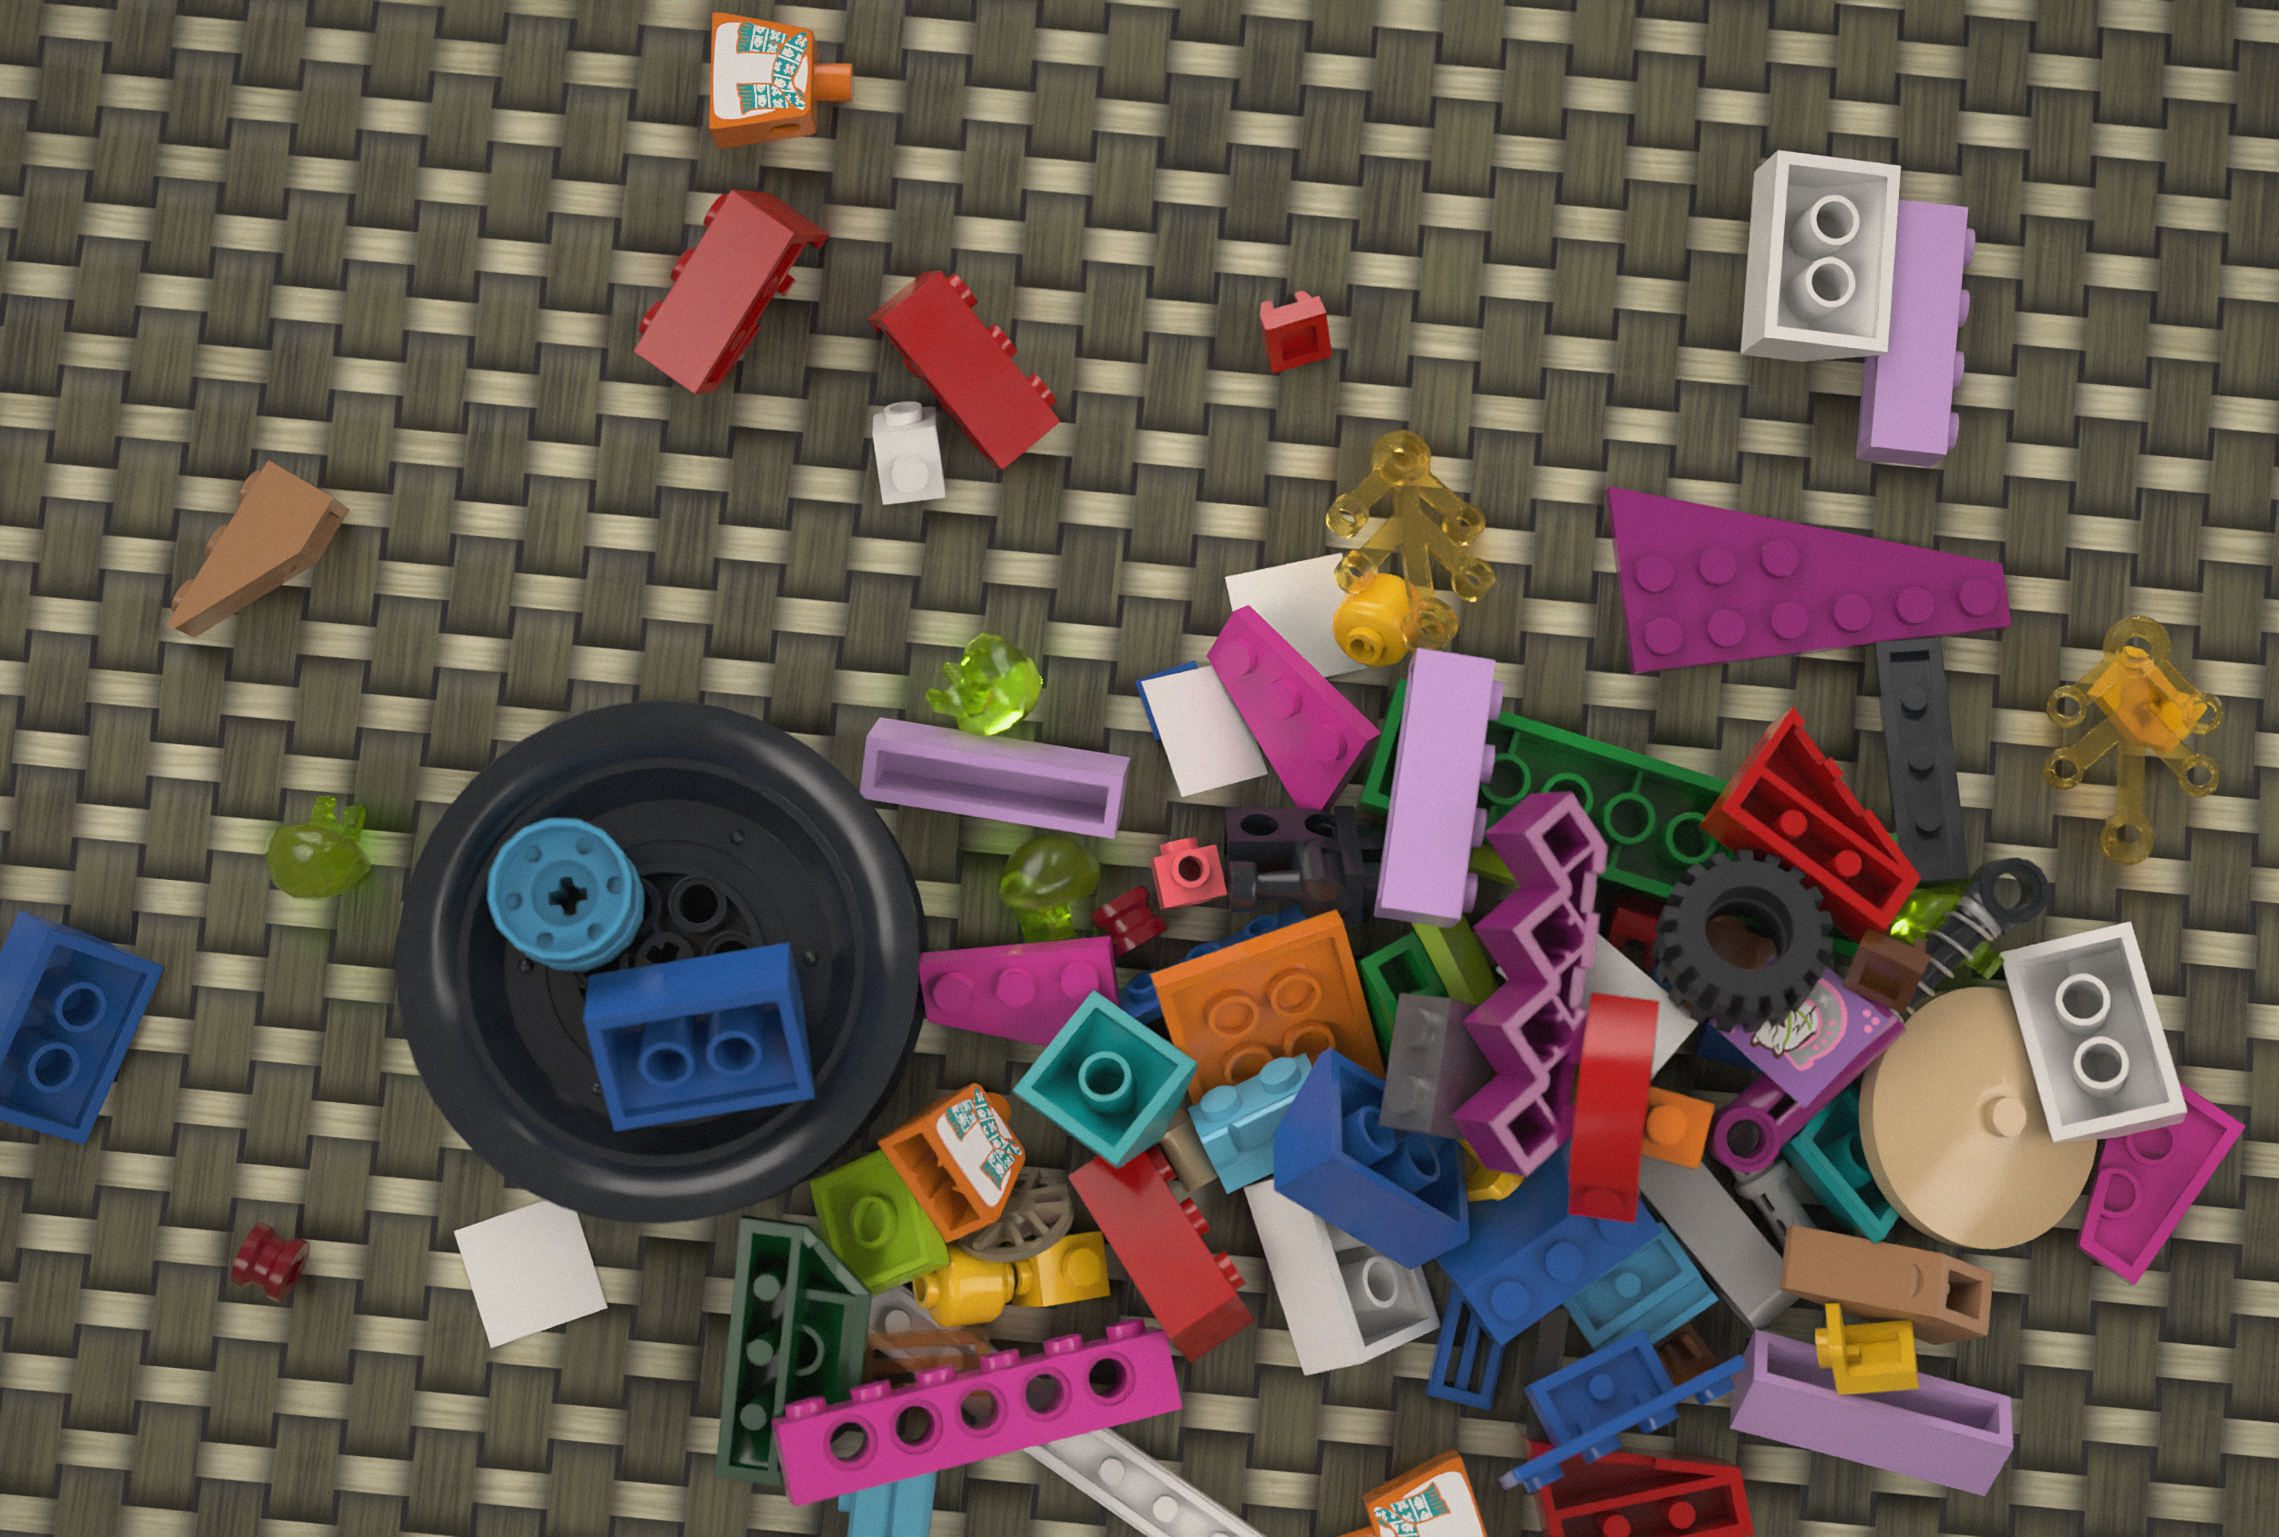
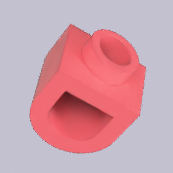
(1187, 874)

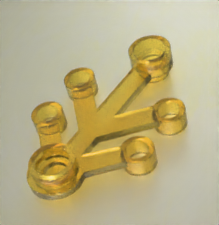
(1414, 535)
(2133, 727)

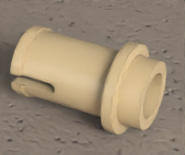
(1187, 1152)

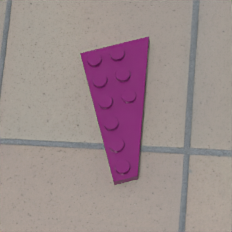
(1751, 587)

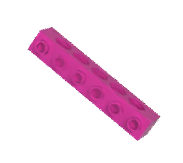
(1142, 1389)

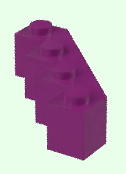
(1535, 1021)

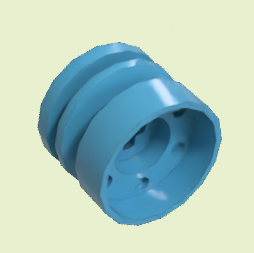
(536, 873)

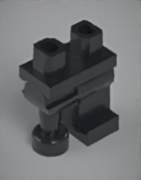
(1303, 859)

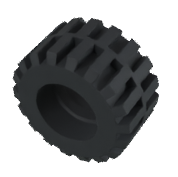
(1774, 902)

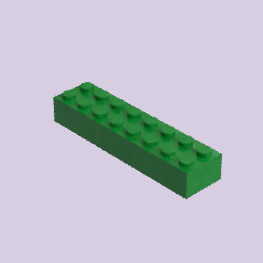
(1636, 802)

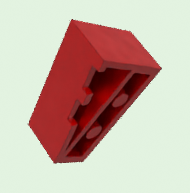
(967, 366)

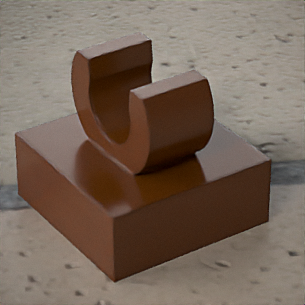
(1887, 969)
(1684, 1354)

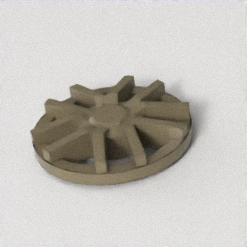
(1025, 1213)

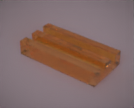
(925, 1338)

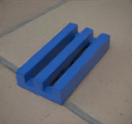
(1459, 1392)

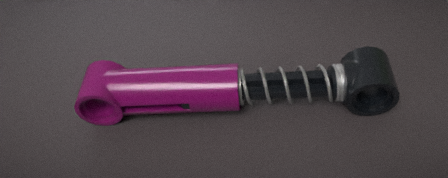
(1975, 920)

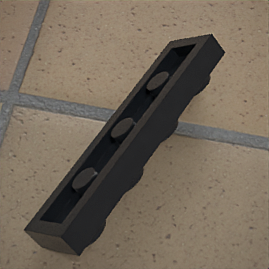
(1921, 760)

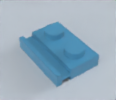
(1647, 1291)

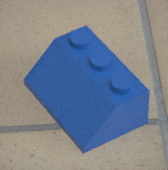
(65, 1023)
(699, 1036)
(1368, 1179)
(1532, 1253)

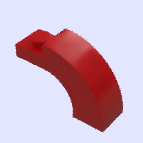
(1612, 1107)

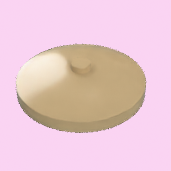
(1962, 1127)

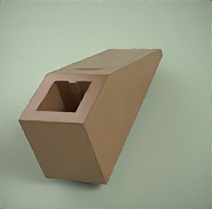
(267, 542)
(1889, 1283)

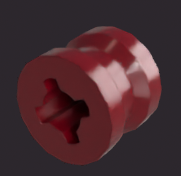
(1129, 921)
(270, 1262)

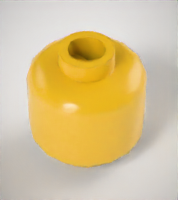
(1370, 622)
(966, 1290)

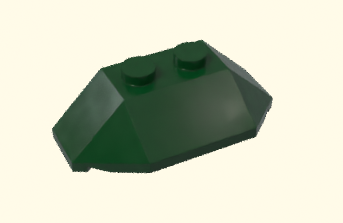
(791, 1338)

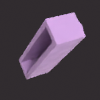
(1910, 387)
(994, 777)
(1436, 789)
(1928, 1433)

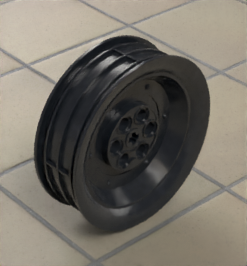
(693, 806)

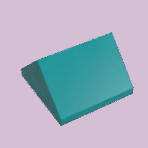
(1108, 1081)
(1834, 1167)

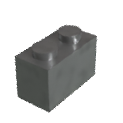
(1431, 1066)

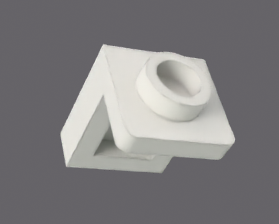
(908, 453)

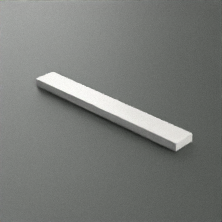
(1095, 1462)

